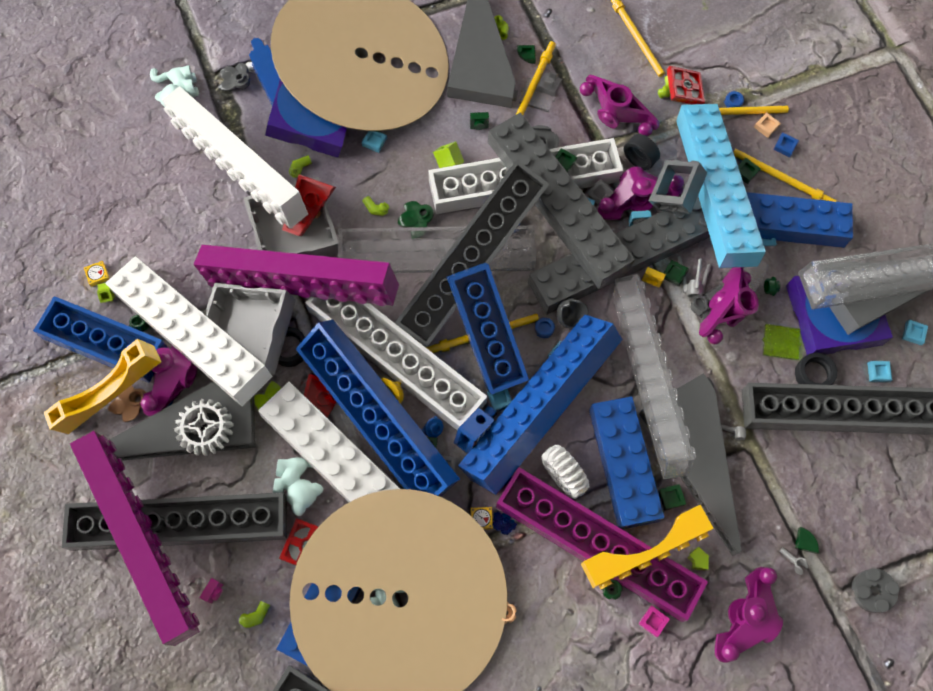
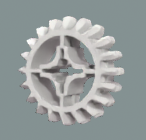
(206, 444)
(565, 471)

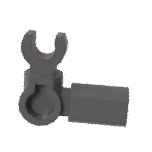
(701, 303)

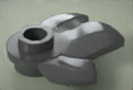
(234, 77)

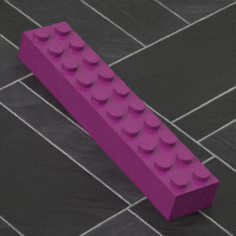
(300, 274)
(588, 534)
(135, 539)

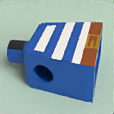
(474, 428)

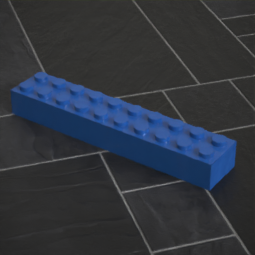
(540, 403)
(375, 411)

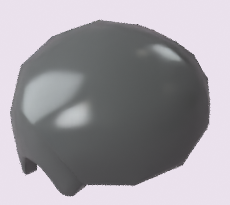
(570, 312)

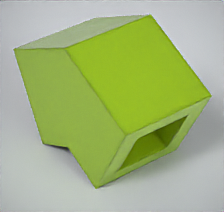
(105, 293)
(699, 559)

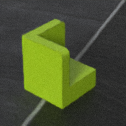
(448, 155)

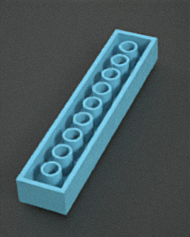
(723, 193)

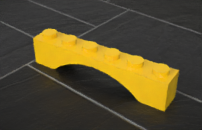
(73, 411)
(607, 566)

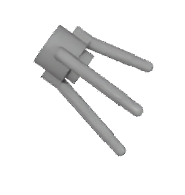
(694, 287)

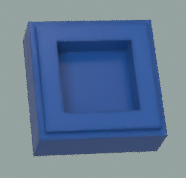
(786, 144)

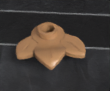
(126, 404)

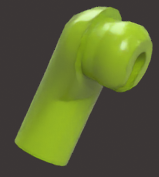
(502, 27)
(664, 92)
(297, 166)
(375, 209)
(254, 618)

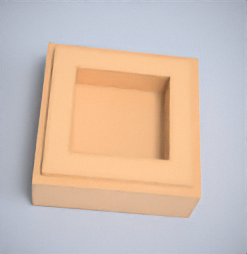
(767, 125)

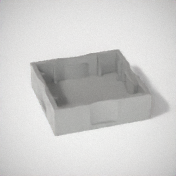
(317, 240)
(253, 318)

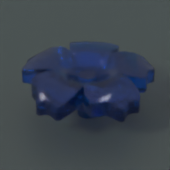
(503, 523)

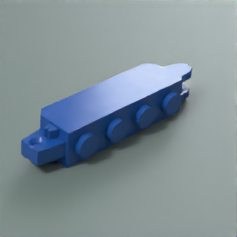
(264, 68)

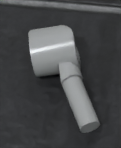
(739, 431)
(796, 561)

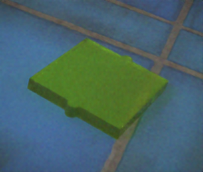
(781, 342)

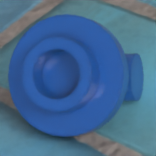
(433, 427)

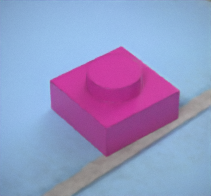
(212, 591)
(653, 621)

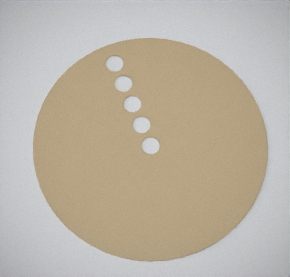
(318, 62)
(408, 545)

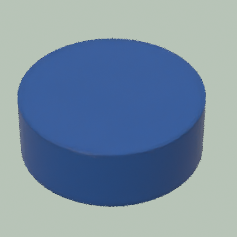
(734, 99)
(544, 328)

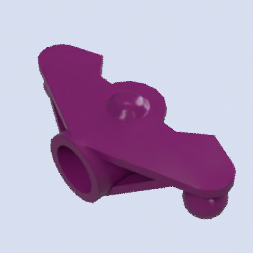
(619, 105)
(635, 193)
(729, 304)
(170, 380)
(751, 617)

